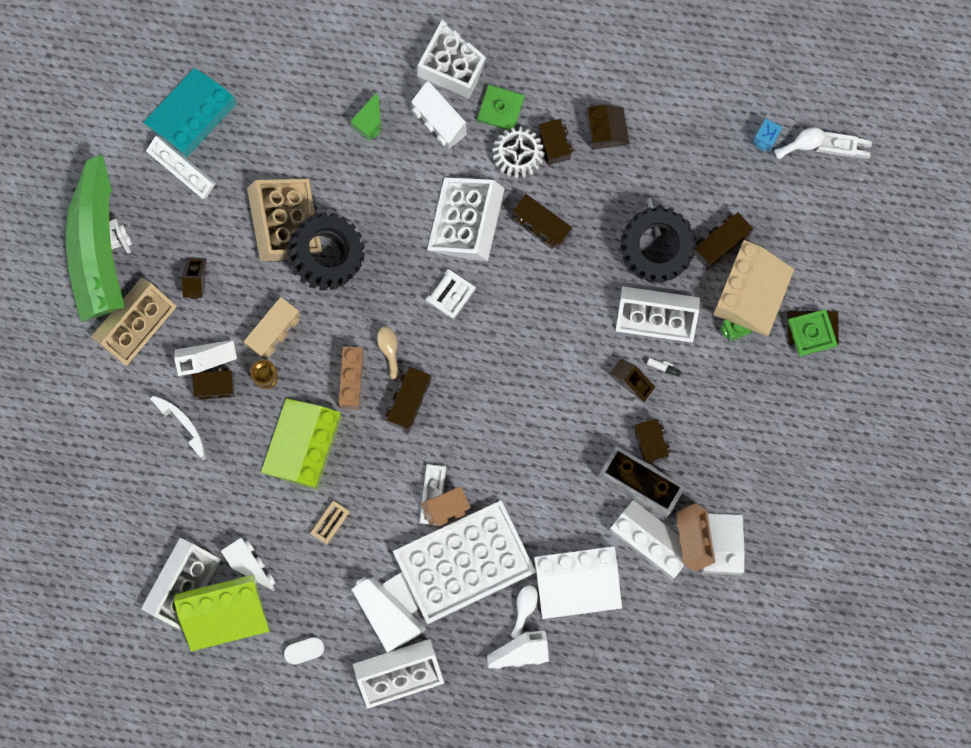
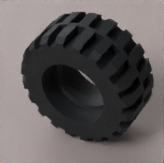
(676, 226)
(342, 234)

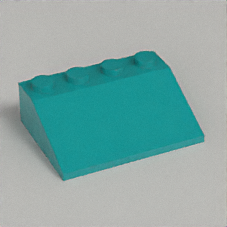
(191, 112)

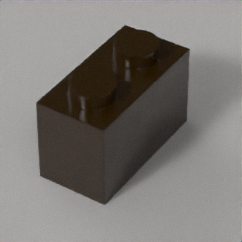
(555, 142)
(213, 384)
(651, 441)

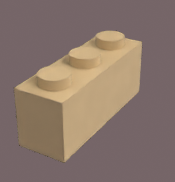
(272, 328)

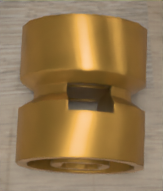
(264, 374)

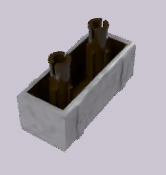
(641, 482)

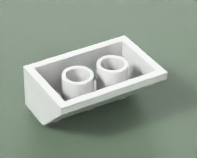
(438, 116)

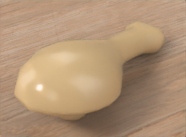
(388, 345)

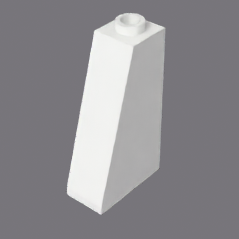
(386, 614)

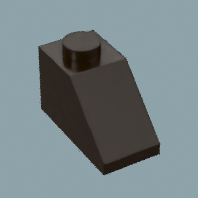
(194, 278)
(632, 379)

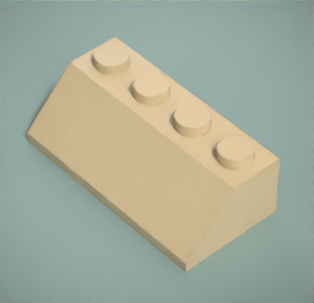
(131, 327)

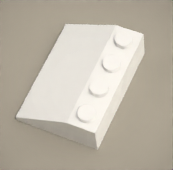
(466, 218)
(578, 582)

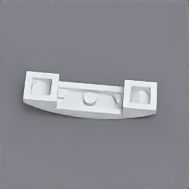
(166, 408)

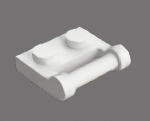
(456, 296)

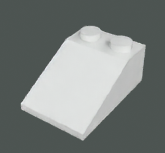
(727, 544)

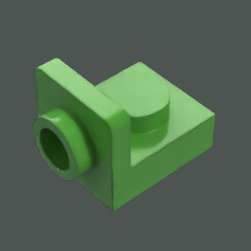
(733, 330)

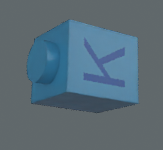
(767, 135)

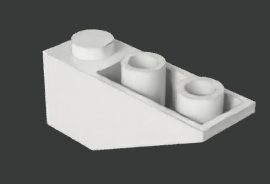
(204, 357)
(243, 561)
(525, 649)

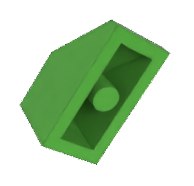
(368, 119)

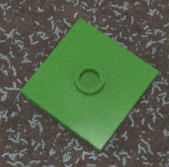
(500, 108)
(812, 333)

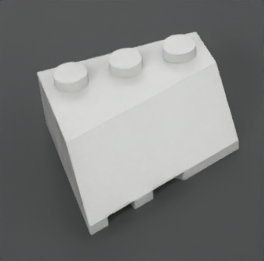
(451, 62)

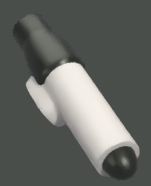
(663, 366)

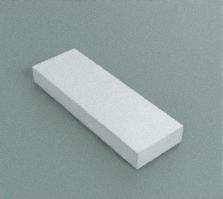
(433, 486)

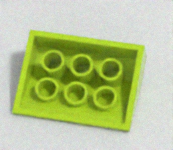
(301, 443)
(221, 613)

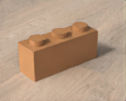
(351, 378)
(695, 537)

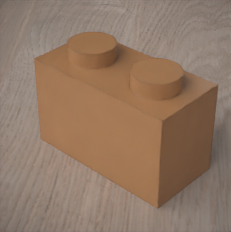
(445, 506)

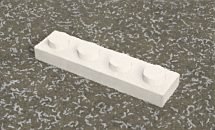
(180, 167)

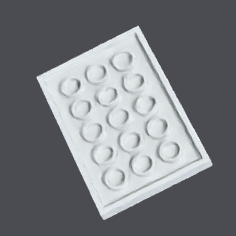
(464, 562)

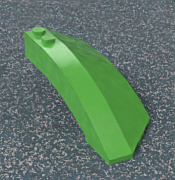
(89, 244)

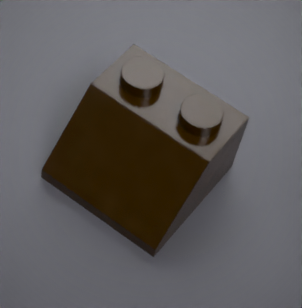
(607, 126)

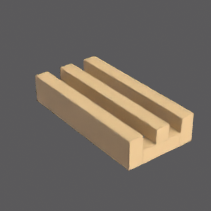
(336, 527)

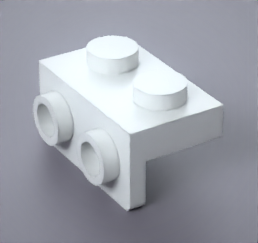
(119, 236)

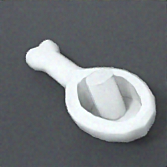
(806, 140)
(526, 604)

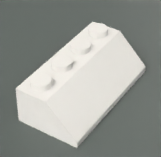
(657, 314)
(650, 539)
(185, 570)
(398, 673)

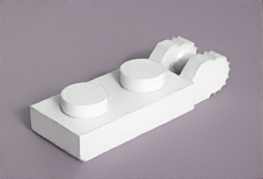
(844, 145)

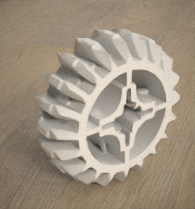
(510, 151)

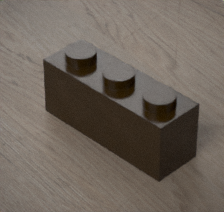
(541, 222)
(722, 239)
(408, 398)

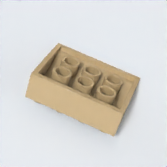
(277, 212)
(754, 289)

